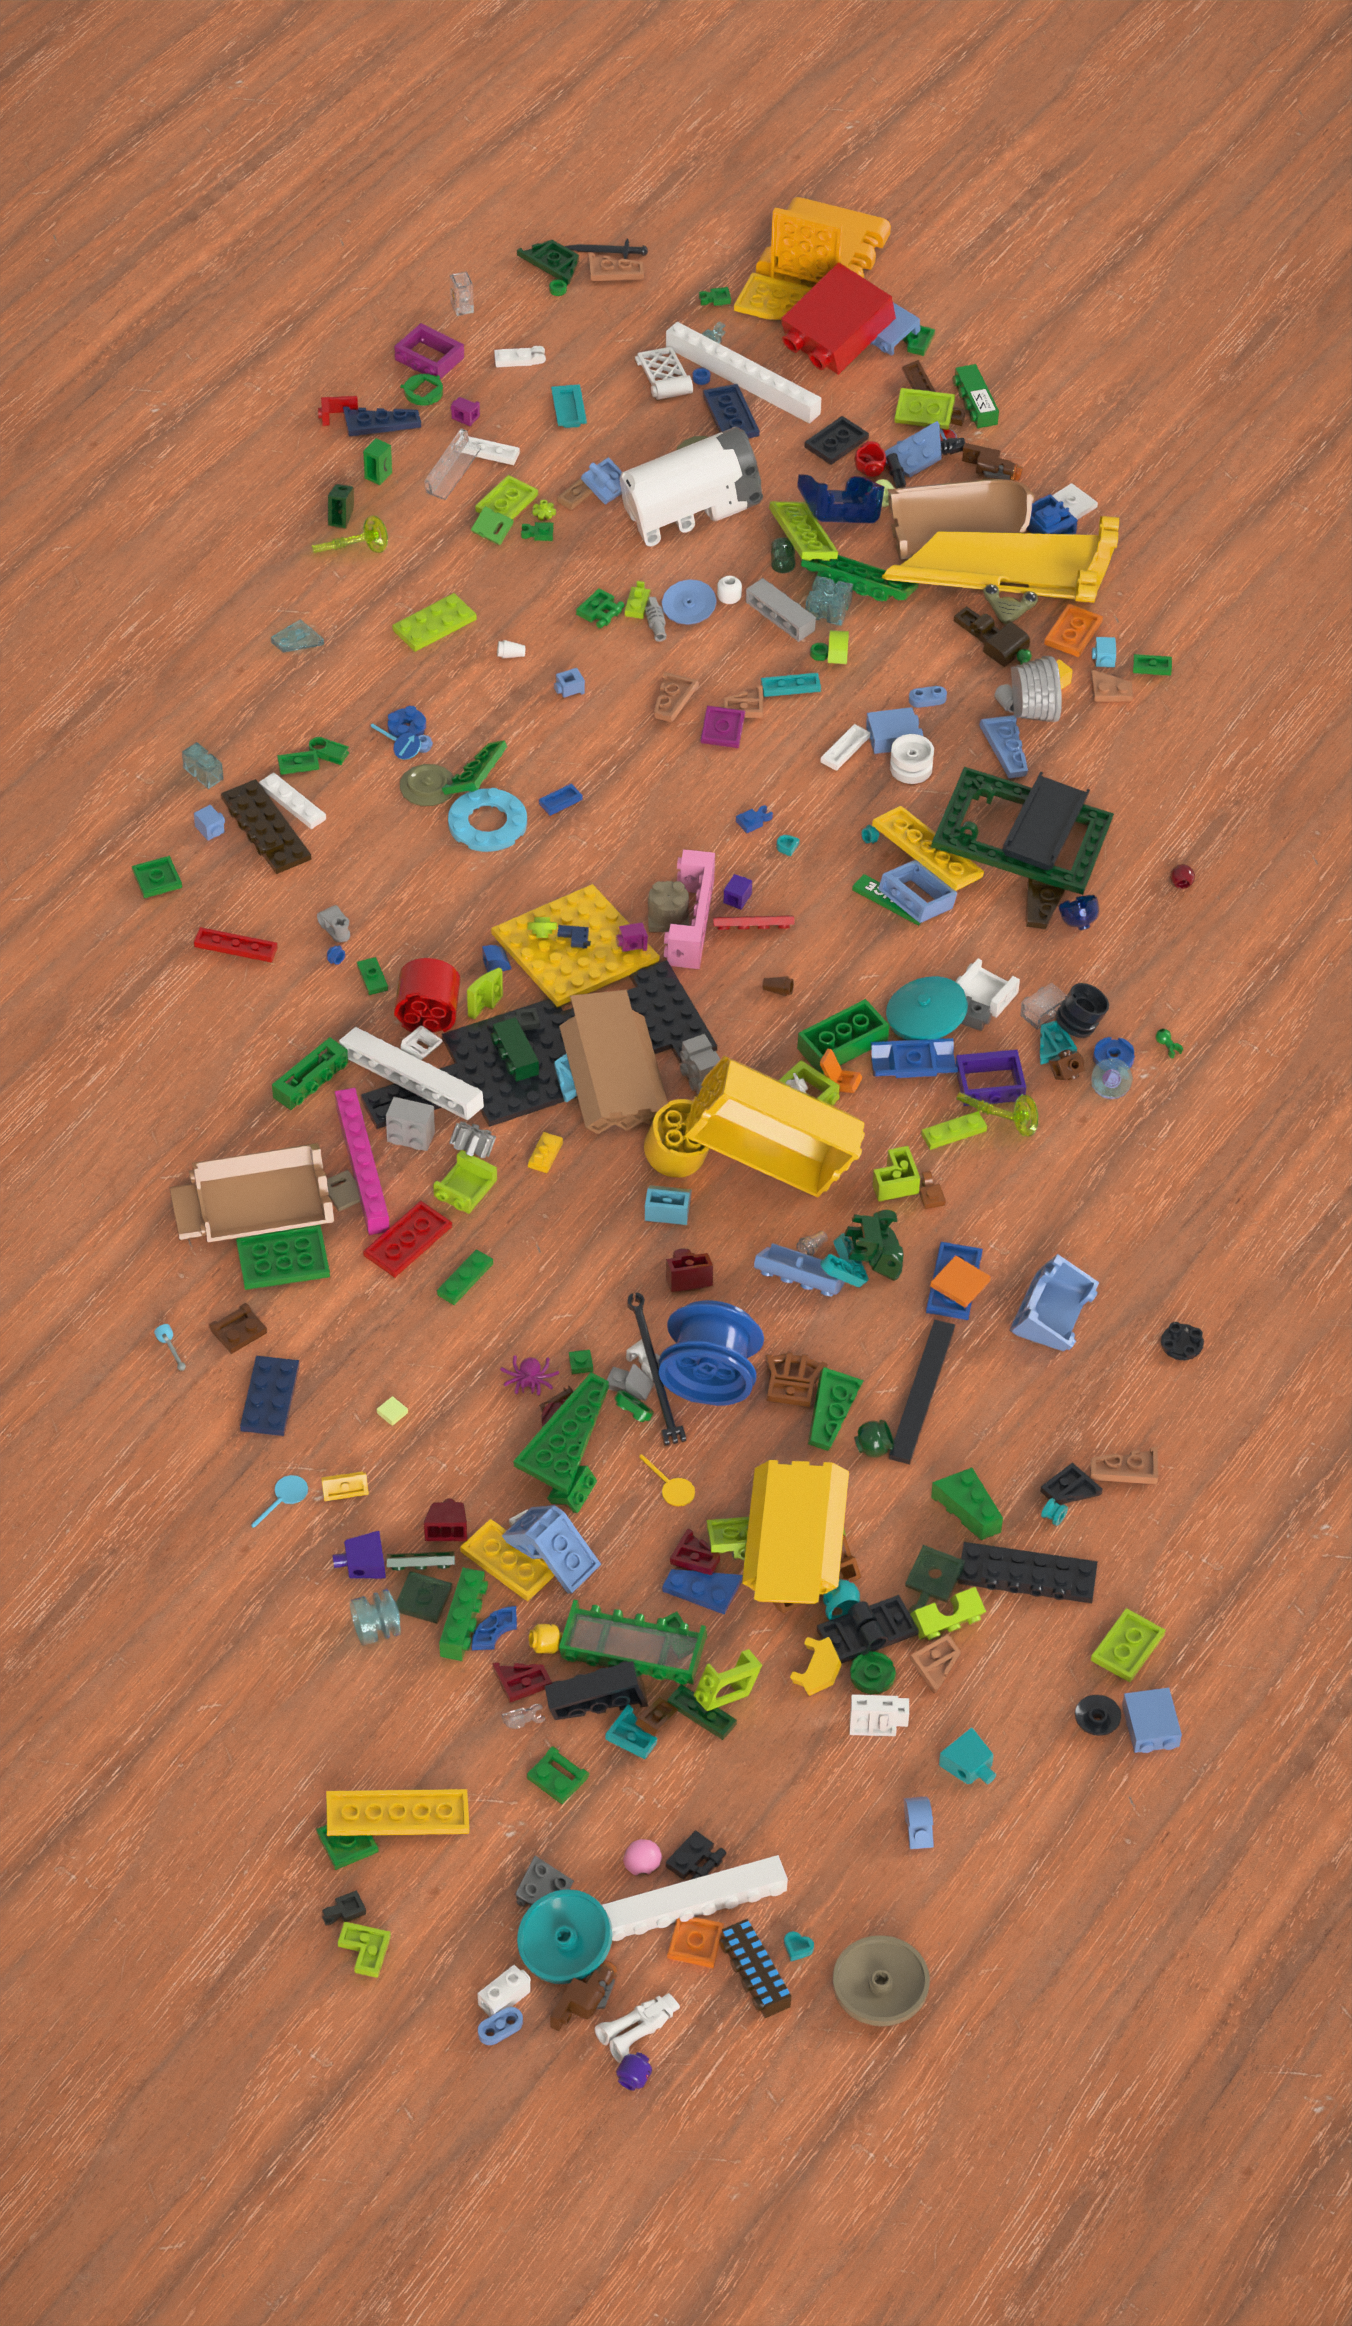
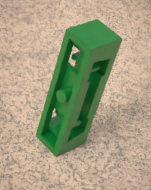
(310, 1074)

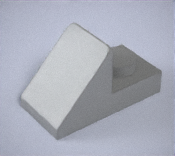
(631, 1381)

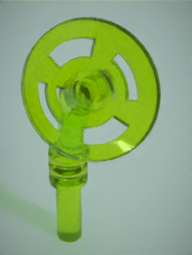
(368, 536)
(1019, 1116)

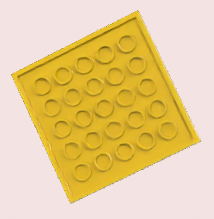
(566, 969)

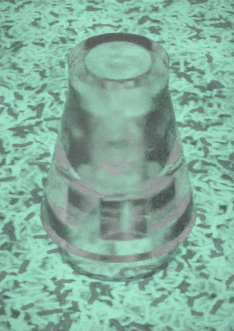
(812, 1243)

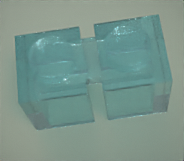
(203, 765)

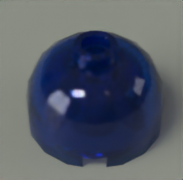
(1080, 912)

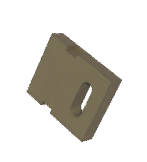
(345, 1193)

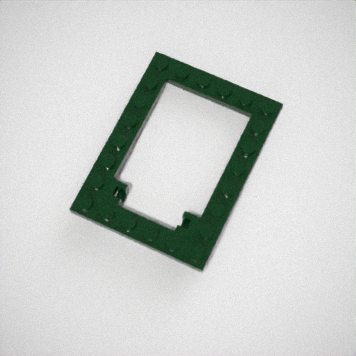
(953, 839)

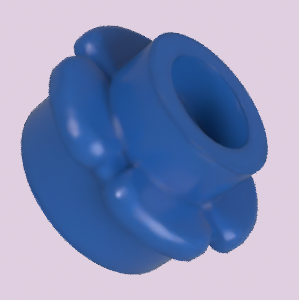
(335, 955)

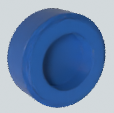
(701, 376)

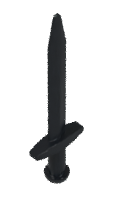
(626, 249)

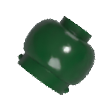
(874, 1438)

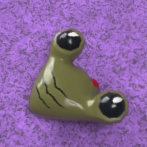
(1009, 608)

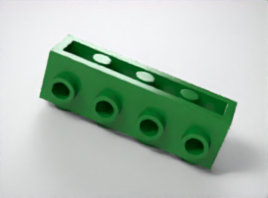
(462, 1614)

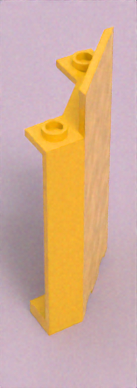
(795, 1531)

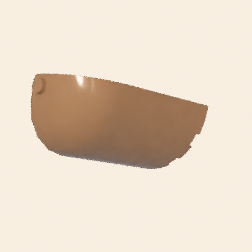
(957, 507)

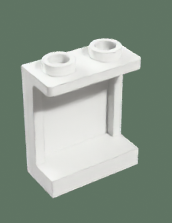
(988, 988)

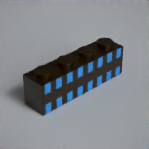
(755, 1968)

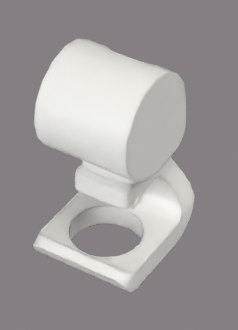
(638, 1350)

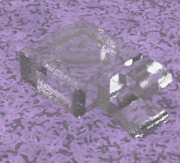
(518, 1718)

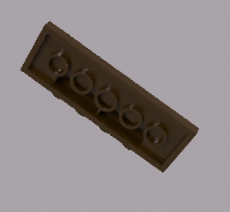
(265, 826)

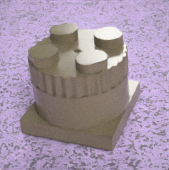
(667, 905)

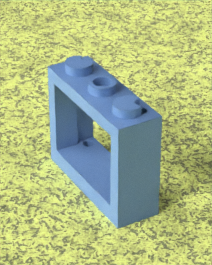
(909, 901)

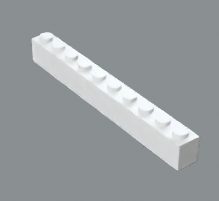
(743, 372)

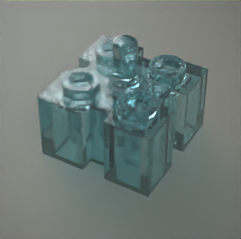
(829, 599)

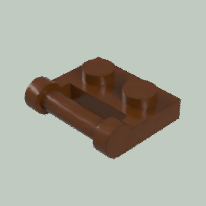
(240, 1334)

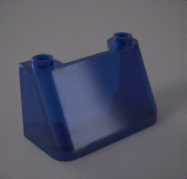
(857, 504)

